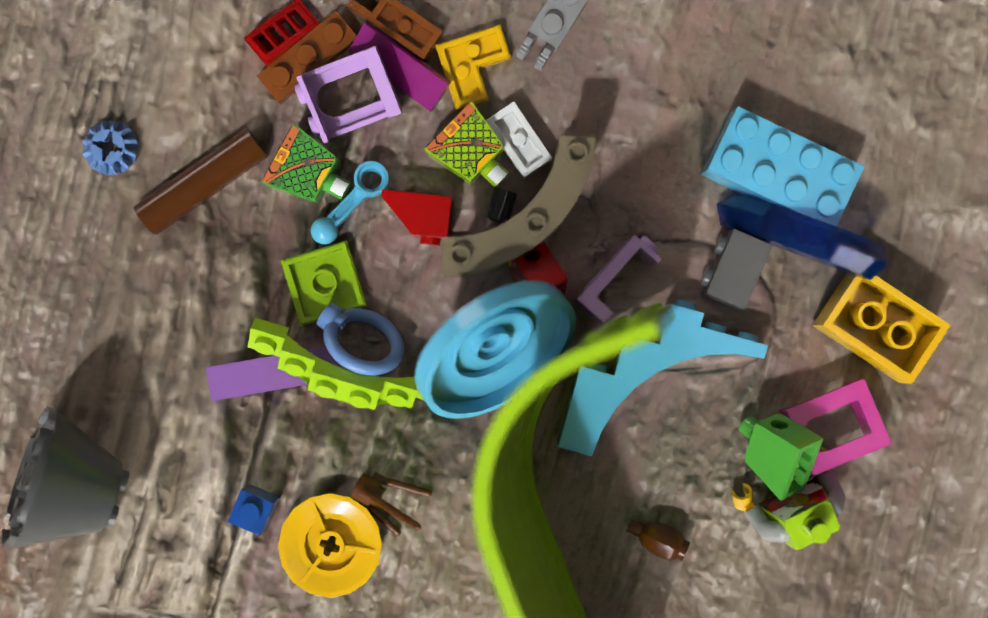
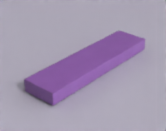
(255, 376)

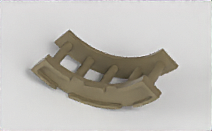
(534, 224)

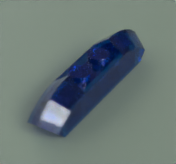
(803, 235)

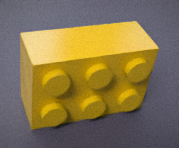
(882, 326)

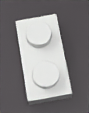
(519, 140)

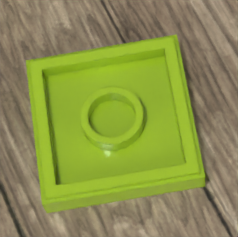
(323, 278)

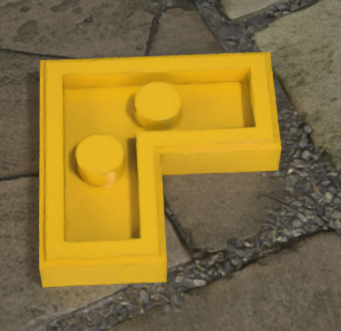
(465, 56)

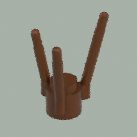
(370, 493)

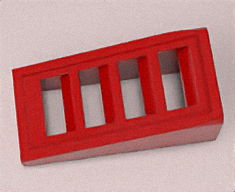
(274, 23)

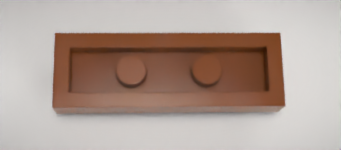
(314, 50)

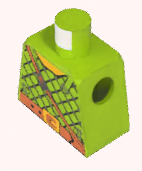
(469, 148)

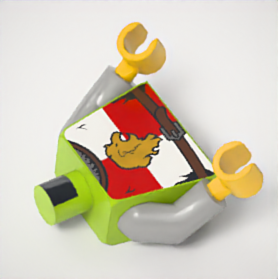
(799, 518)

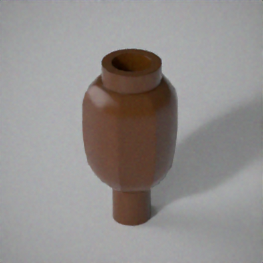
(660, 539)

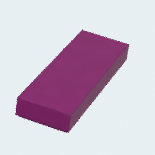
(404, 68)

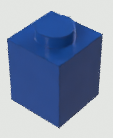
(254, 509)

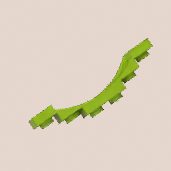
(326, 378)

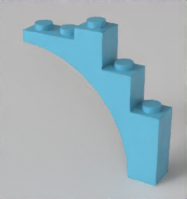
(599, 393)

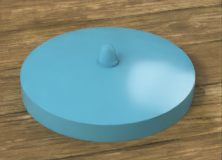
(493, 348)

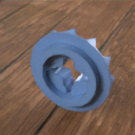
(117, 161)

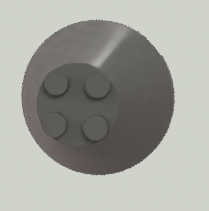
(62, 485)

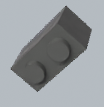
(735, 269)

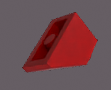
(422, 214)

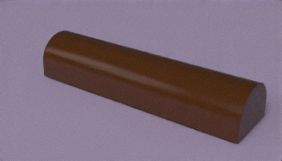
(200, 182)

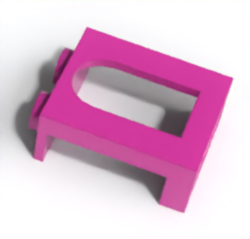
(858, 395)

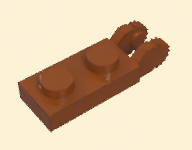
(401, 25)

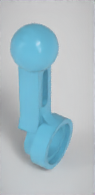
(325, 229)

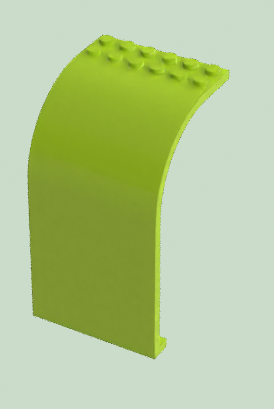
(506, 502)

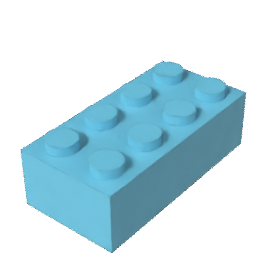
(781, 167)

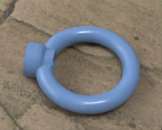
(334, 320)

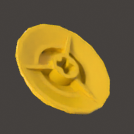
(306, 556)

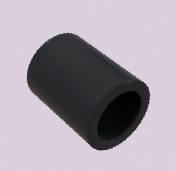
(501, 205)

